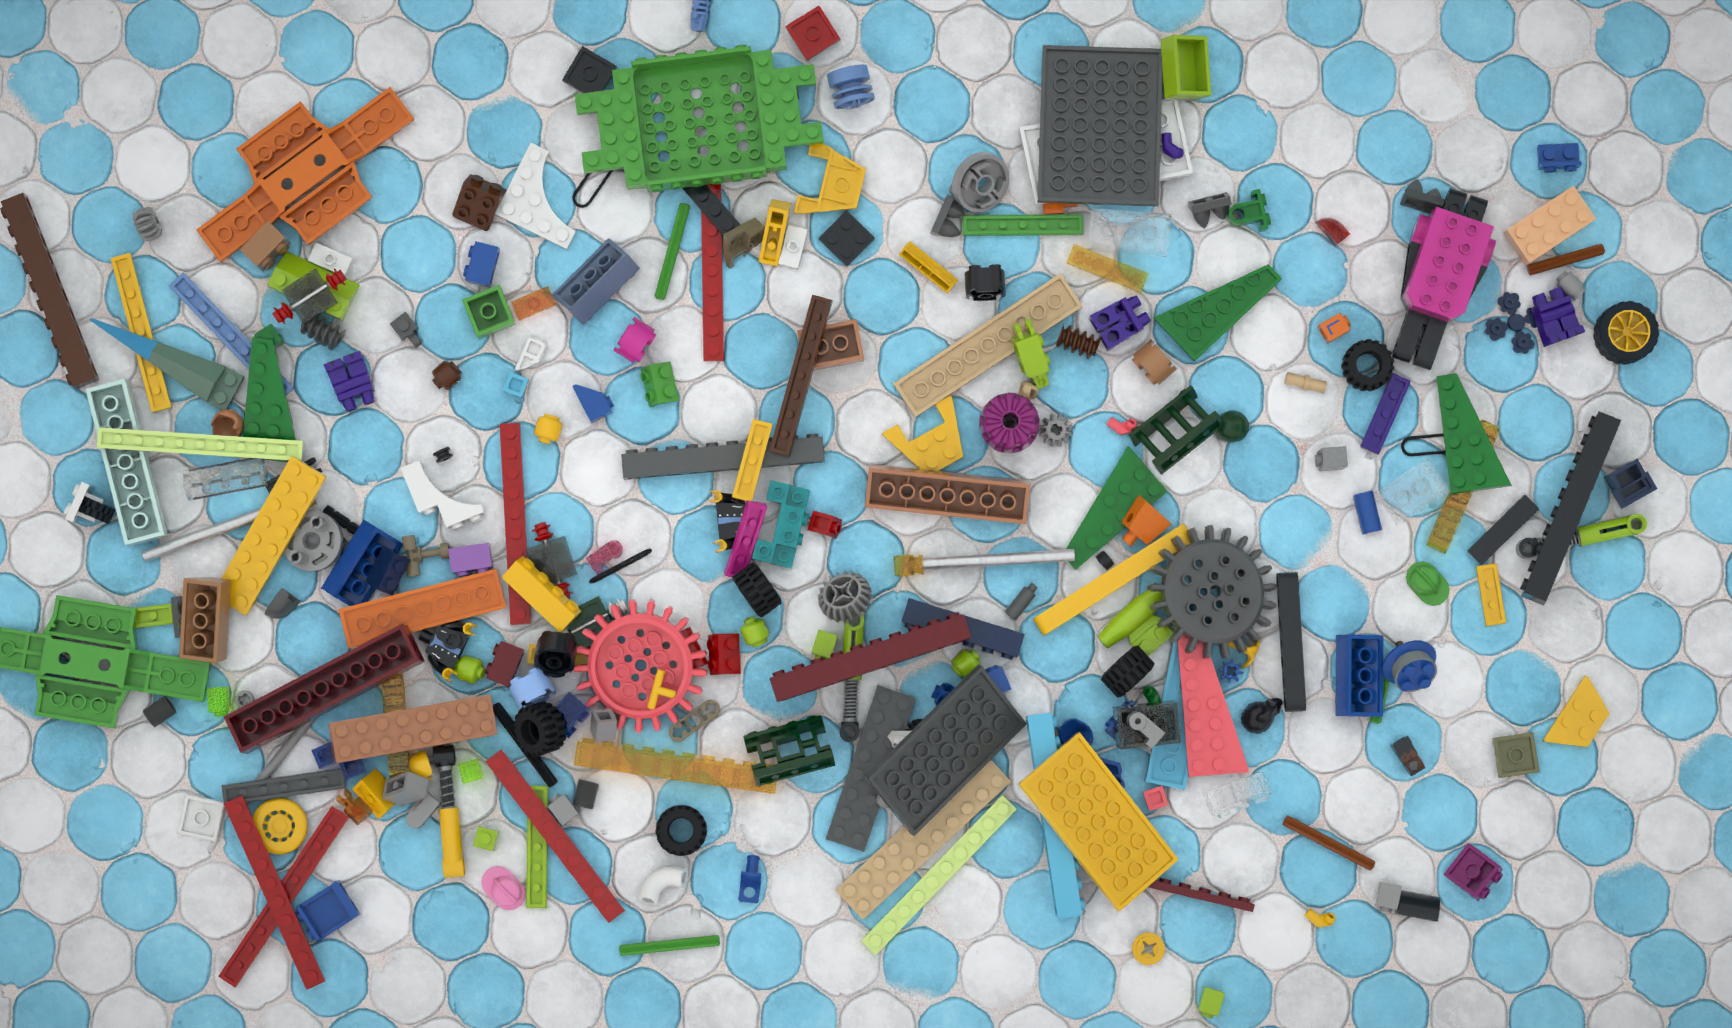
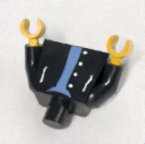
(728, 516)
(439, 656)

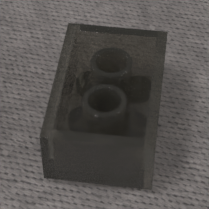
(1162, 714)

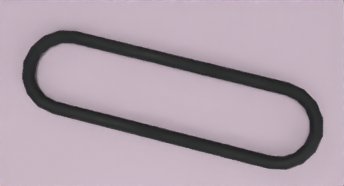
(595, 193)
(1422, 453)
(617, 567)

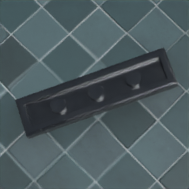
(1503, 530)

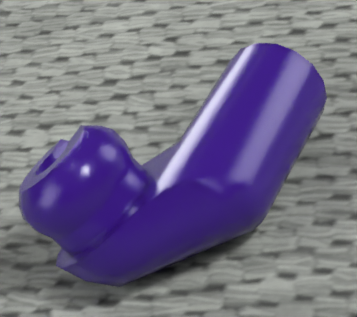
(1169, 148)

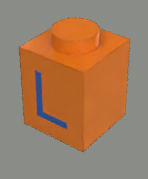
(1334, 327)

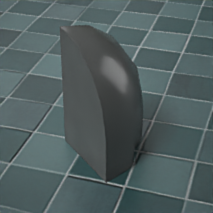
(282, 605)

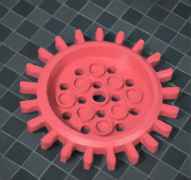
(625, 698)

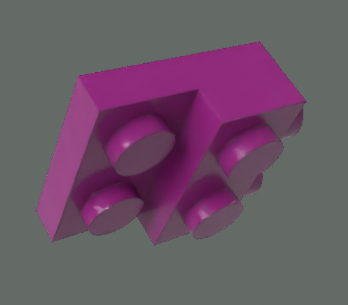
(1474, 872)

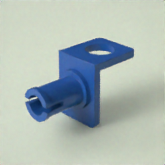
(750, 878)

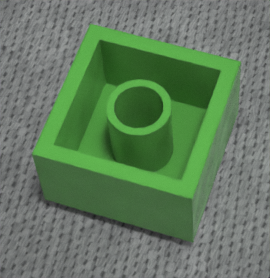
(489, 312)

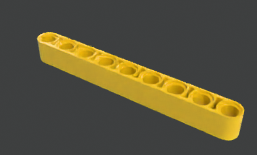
(1108, 582)

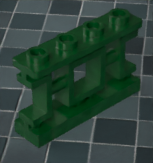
(793, 764)

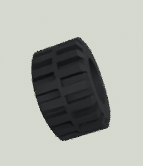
(1355, 377)
(757, 589)
(1127, 671)
(540, 729)
(699, 830)

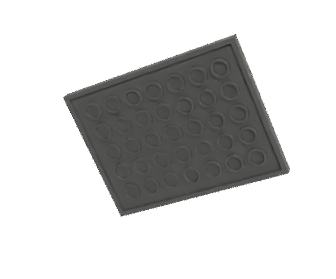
(1100, 125)

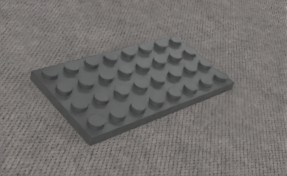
(945, 750)

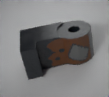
(1408, 755)

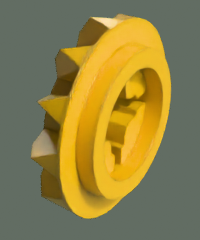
(1146, 958)

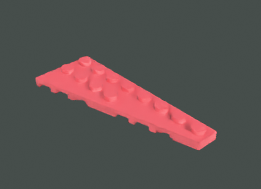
(1208, 726)

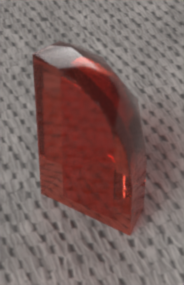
(1333, 230)

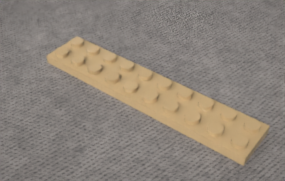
(985, 345)
(906, 852)

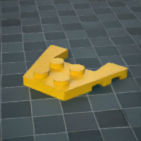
(840, 183)
(934, 448)

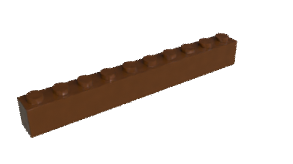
(49, 290)

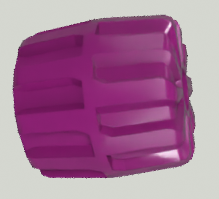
(1014, 408)

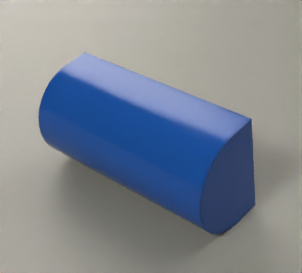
(1367, 512)

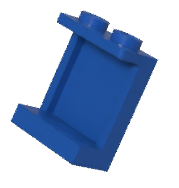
(327, 911)

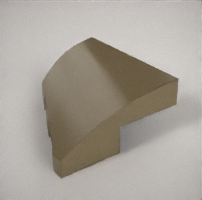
(742, 240)

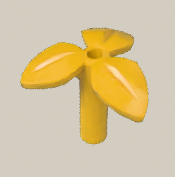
(1251, 652)

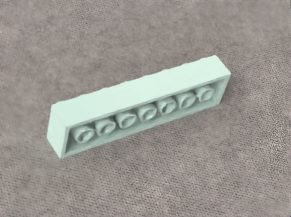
(127, 470)

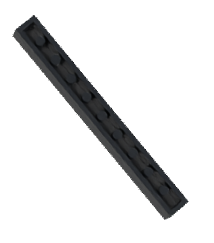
(1571, 507)

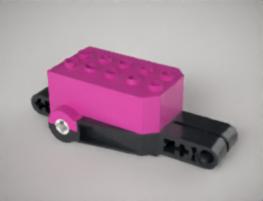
(1441, 273)

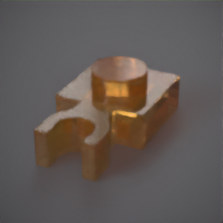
(356, 809)

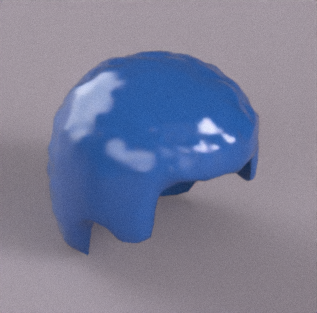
(1072, 727)

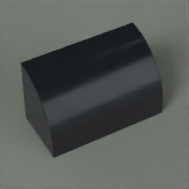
(1419, 906)

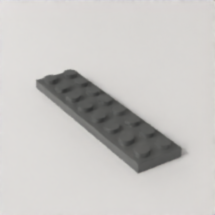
(857, 801)

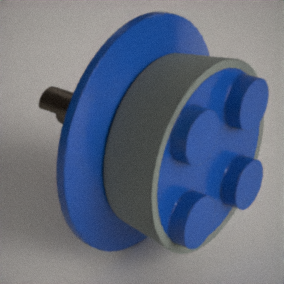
(1411, 665)

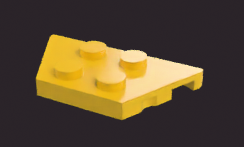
(1579, 718)

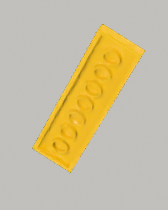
(271, 532)

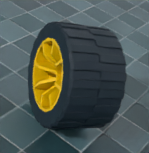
(1626, 332)

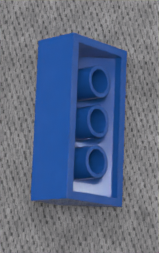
(354, 565)
(1359, 675)

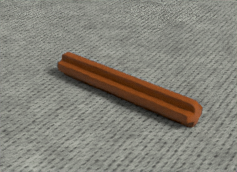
(1565, 259)

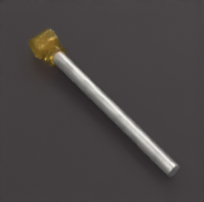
(202, 535)
(908, 565)

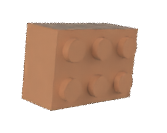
(839, 345)

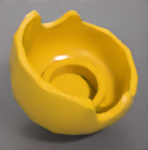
(420, 765)

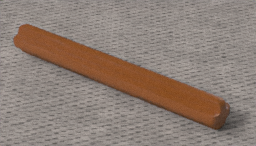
(1328, 843)

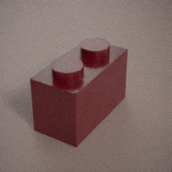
(505, 663)

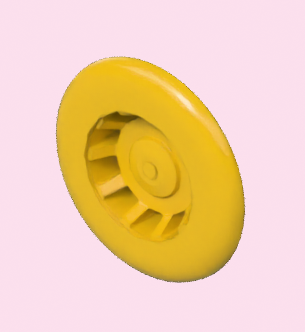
(281, 825)

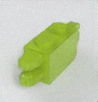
(1030, 354)

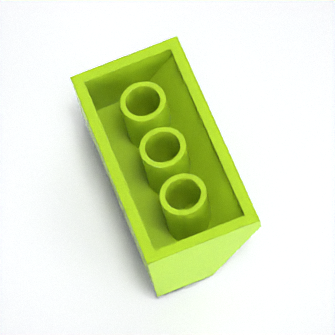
(293, 268)

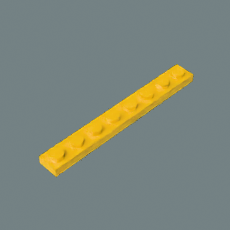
(140, 325)

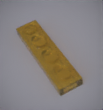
(1107, 268)

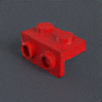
(724, 654)

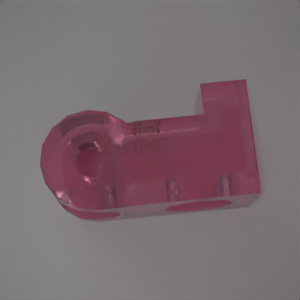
(607, 552)

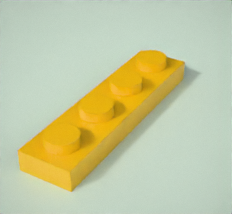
(752, 460)

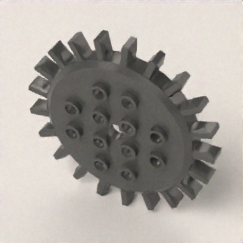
(1178, 594)

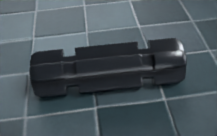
(342, 520)

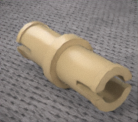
(1305, 382)

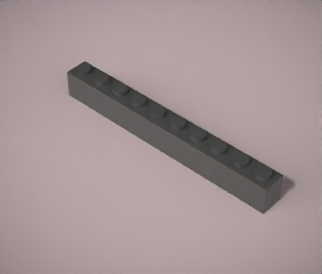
(714, 458)

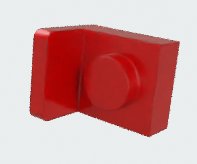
(825, 524)

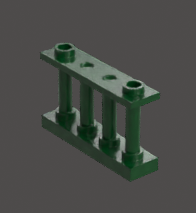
(1179, 447)

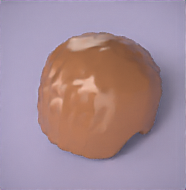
(227, 423)

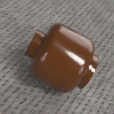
(446, 375)

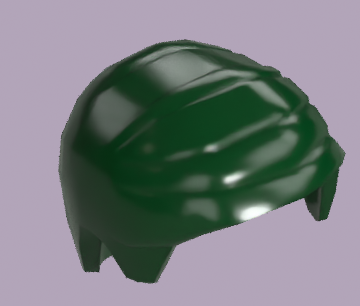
(1235, 427)

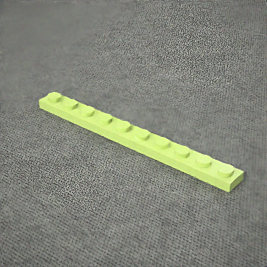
(199, 444)
(938, 875)

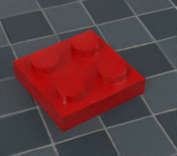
(812, 33)

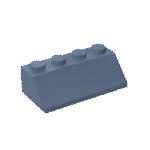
(596, 281)

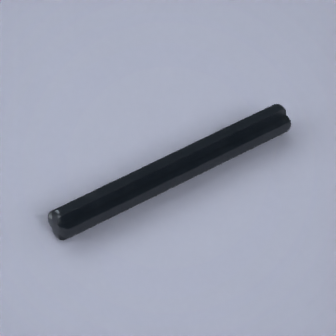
(537, 762)

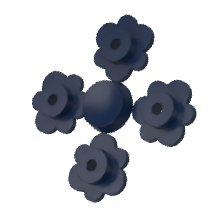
(1515, 323)

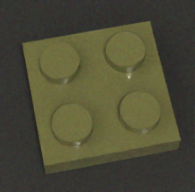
(1515, 755)

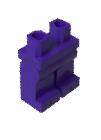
(1124, 317)
(1555, 319)
(351, 387)

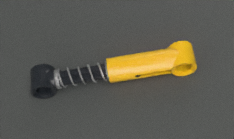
(449, 816)

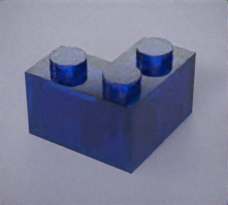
(573, 712)
(324, 758)

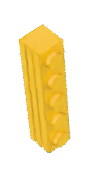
(928, 267)

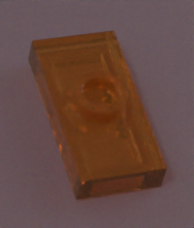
(533, 303)

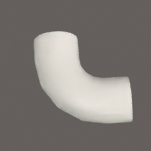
(661, 879)

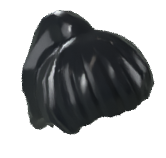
(1260, 715)

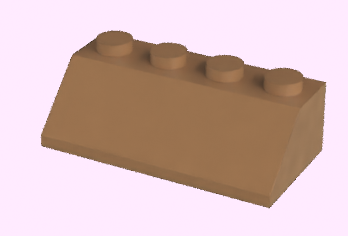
(205, 619)

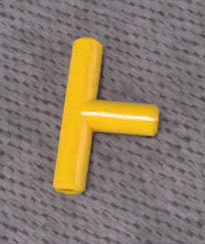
(658, 690)

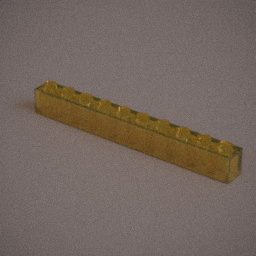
(668, 765)

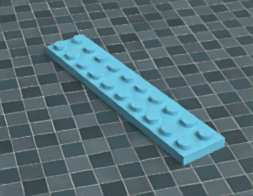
(1169, 762)

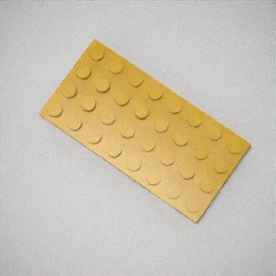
(1098, 821)

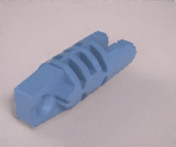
(699, 15)

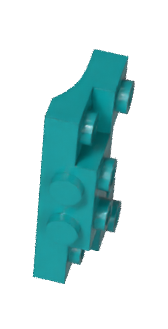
(788, 527)

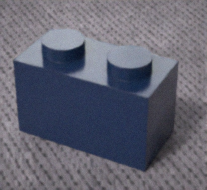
(387, 570)

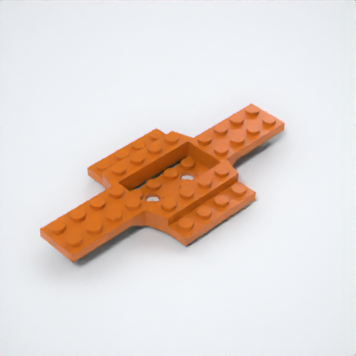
(288, 152)

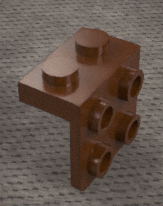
(478, 202)

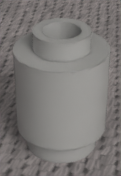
(1570, 285)

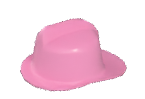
(503, 888)

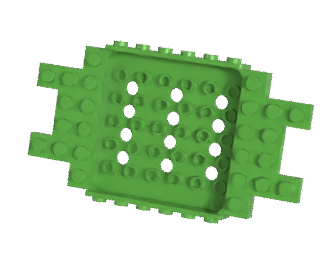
(630, 131)

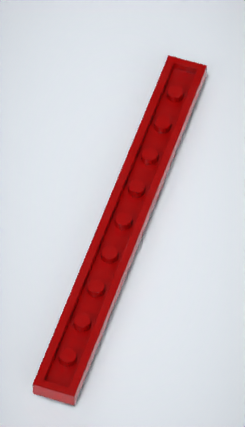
(712, 286)
(514, 513)
(554, 836)
(293, 883)
(274, 892)

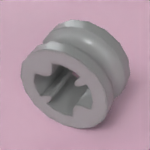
(242, 693)

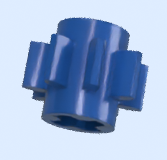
(1236, 672)
(941, 692)

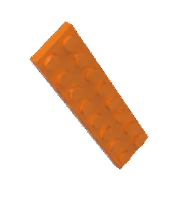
(423, 607)

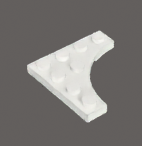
(527, 204)

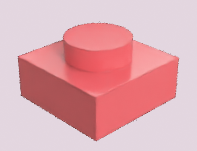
(1155, 798)

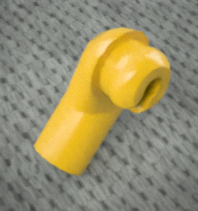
(1321, 920)

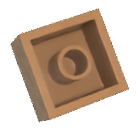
(265, 246)

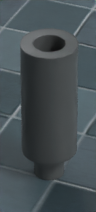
(1021, 601)

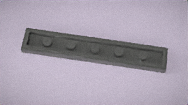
(285, 786)

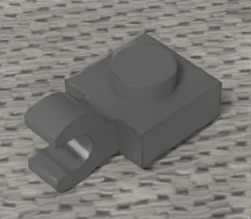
(405, 328)

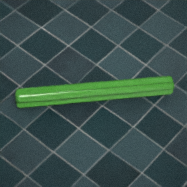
(672, 251)
(669, 945)

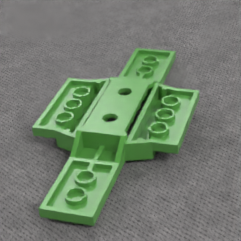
(128, 669)

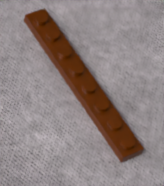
(801, 375)

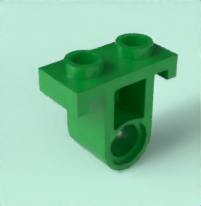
(1252, 212)

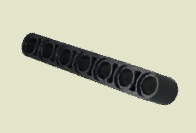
(1291, 641)

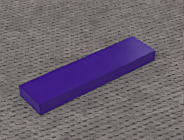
(1385, 414)

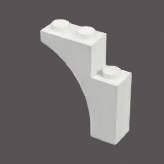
(428, 498)

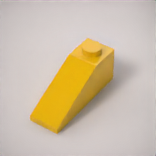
(774, 232)

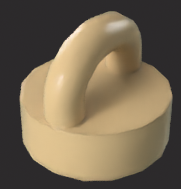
(1025, 389)

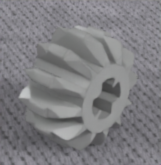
(147, 224)
(1052, 436)

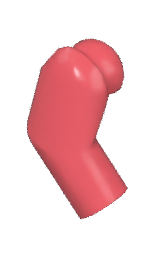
(1123, 427)

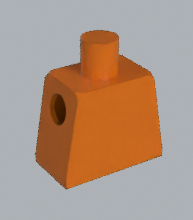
(1143, 522)

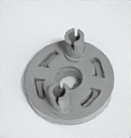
(968, 175)
(302, 555)

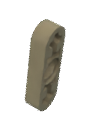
(703, 707)

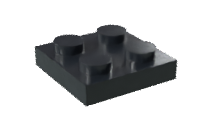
(589, 72)
(846, 238)

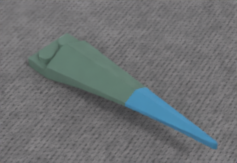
(203, 377)

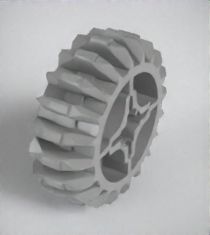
(846, 600)

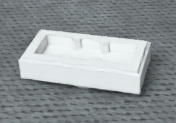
(792, 246)
(329, 259)

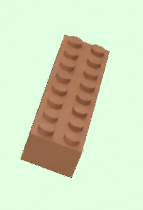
(947, 494)
(412, 729)

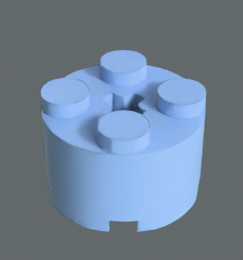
(531, 688)

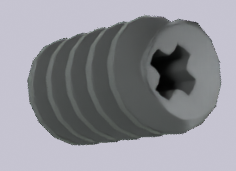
(323, 332)

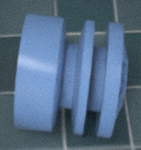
(851, 90)

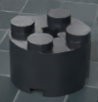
(985, 283)
(555, 653)

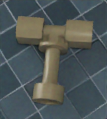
(416, 555)

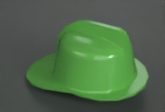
(1427, 583)

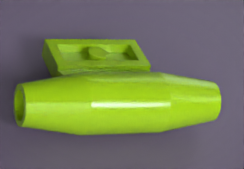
(1137, 624)

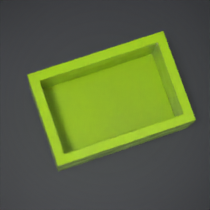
(1185, 67)

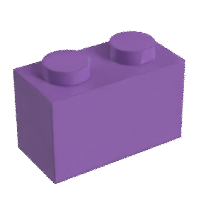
(470, 558)

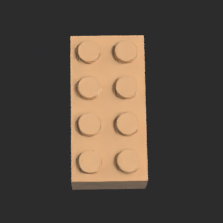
(1549, 225)

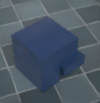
(1630, 483)

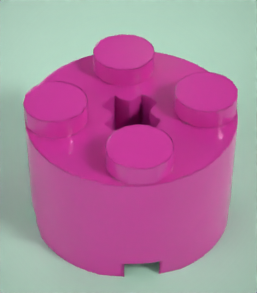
(634, 340)

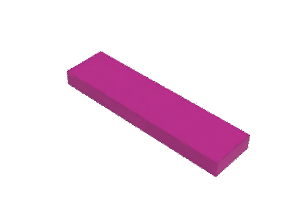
(745, 537)

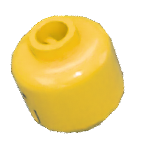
(548, 428)

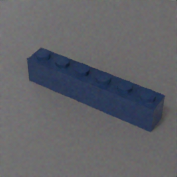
(983, 634)

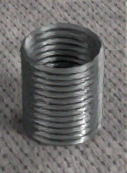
(159, 711)
(585, 794)

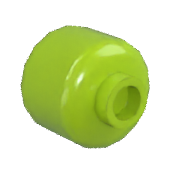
(754, 631)
(965, 662)
(469, 669)

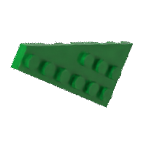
(1207, 317)
(266, 402)
(1469, 452)
(1115, 499)

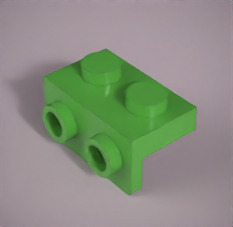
(659, 384)

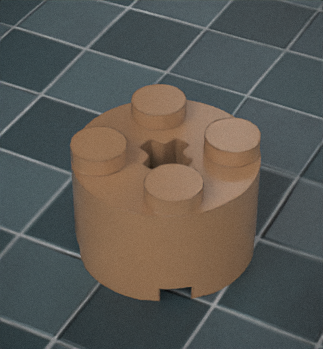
(1154, 362)

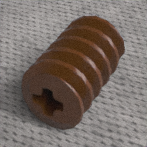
(1078, 341)

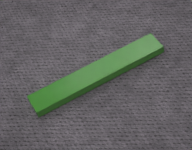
(1022, 225)

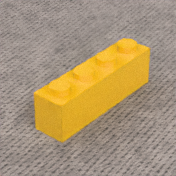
(541, 594)

